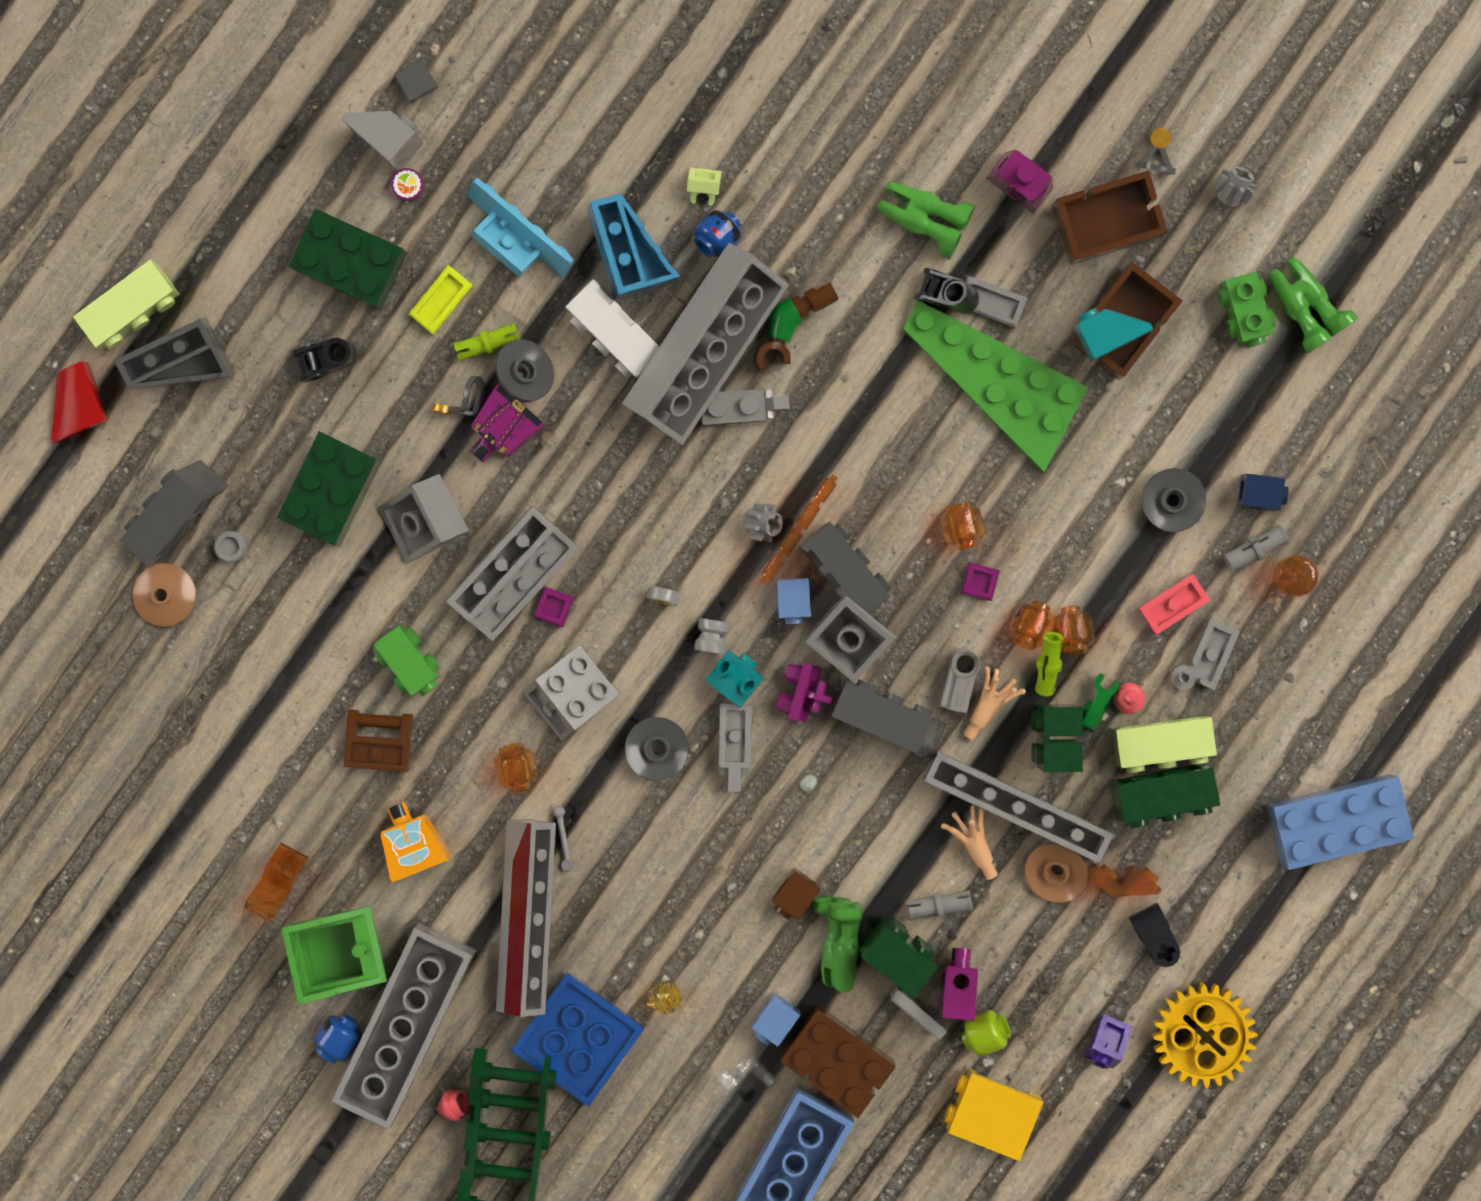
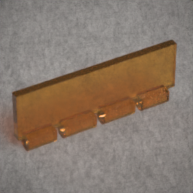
(794, 535)

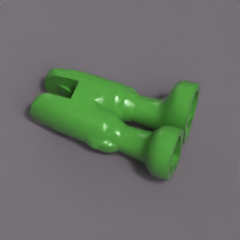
(916, 211)
(1307, 293)
(841, 944)

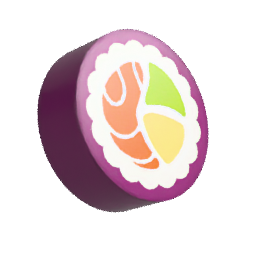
(407, 184)

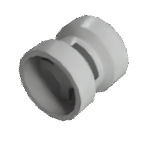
(712, 636)

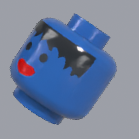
(716, 232)
(337, 1038)

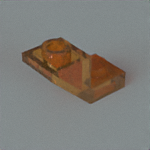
(276, 882)
(1133, 883)

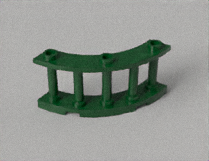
(479, 1132)

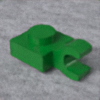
(1094, 710)

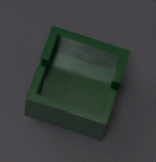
(1057, 754)

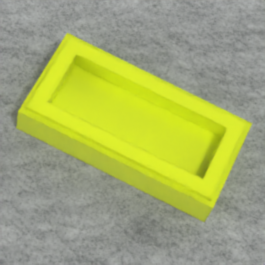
(441, 300)

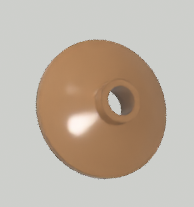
(179, 599)
(1052, 884)

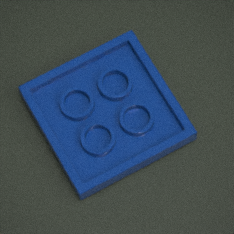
(581, 1036)

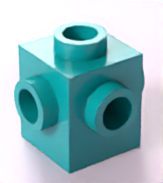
(735, 677)

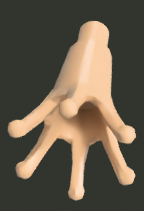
(990, 702)
(974, 841)

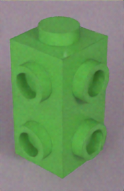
(1247, 309)
(412, 668)

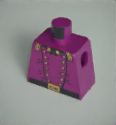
(1021, 180)
(503, 425)
(955, 1002)

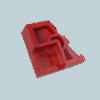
(76, 402)

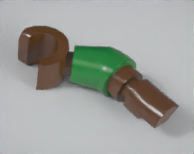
(787, 317)

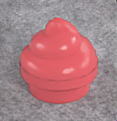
(1129, 698)
(453, 1105)

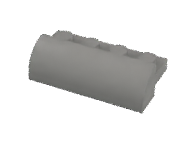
(512, 573)

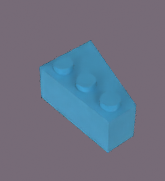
(627, 251)

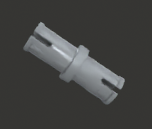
(1256, 548)
(939, 905)

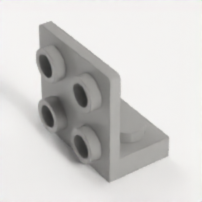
(570, 693)

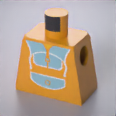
(411, 843)

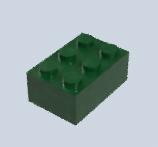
(348, 259)
(329, 489)
(1165, 795)
(897, 955)

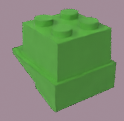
(334, 954)

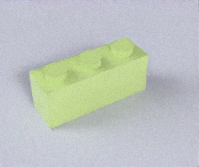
(127, 306)
(1164, 743)

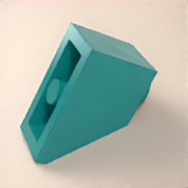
(1108, 331)

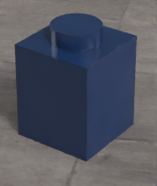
(1262, 492)

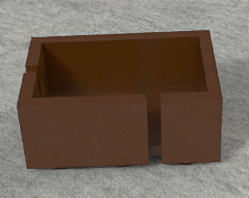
(1110, 218)
(1138, 297)
(837, 1060)

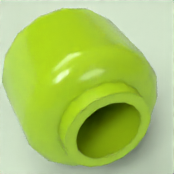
(986, 1033)

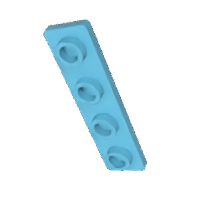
(512, 236)

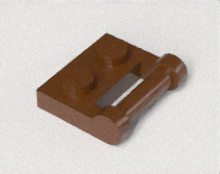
(378, 752)

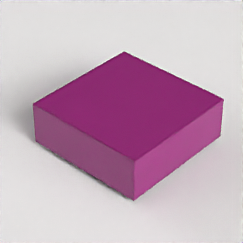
(980, 581)
(554, 606)

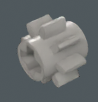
(1235, 186)
(762, 522)

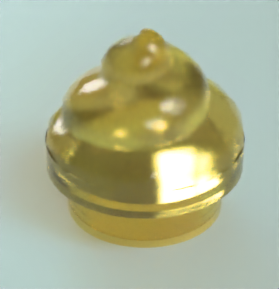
(665, 998)

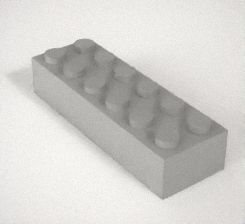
(705, 343)
(403, 1026)

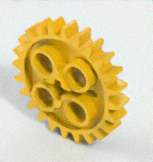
(1185, 1054)

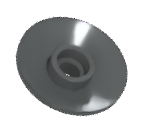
(534, 366)
(1189, 494)
(652, 765)

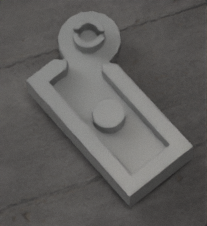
(1208, 658)

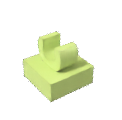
(703, 182)

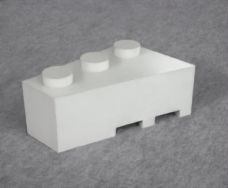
(612, 329)

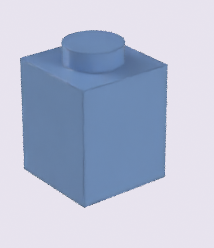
(793, 600)
(775, 1020)

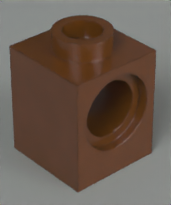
(795, 895)

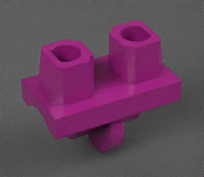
(808, 693)

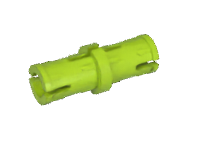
(486, 342)
(1049, 663)

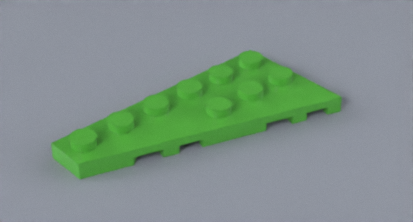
(1012, 389)

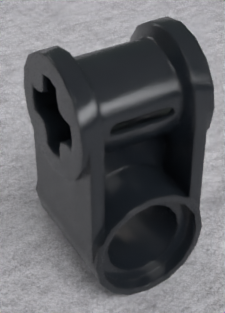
(942, 290)
(318, 360)
(1153, 931)

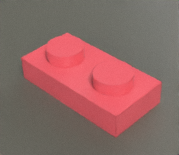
(1173, 604)

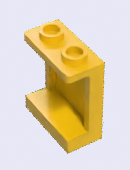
(993, 1114)

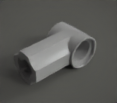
(959, 683)

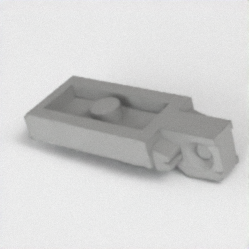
(743, 407)
(735, 743)

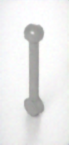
(567, 863)

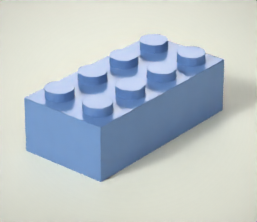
(1340, 821)
(797, 1150)

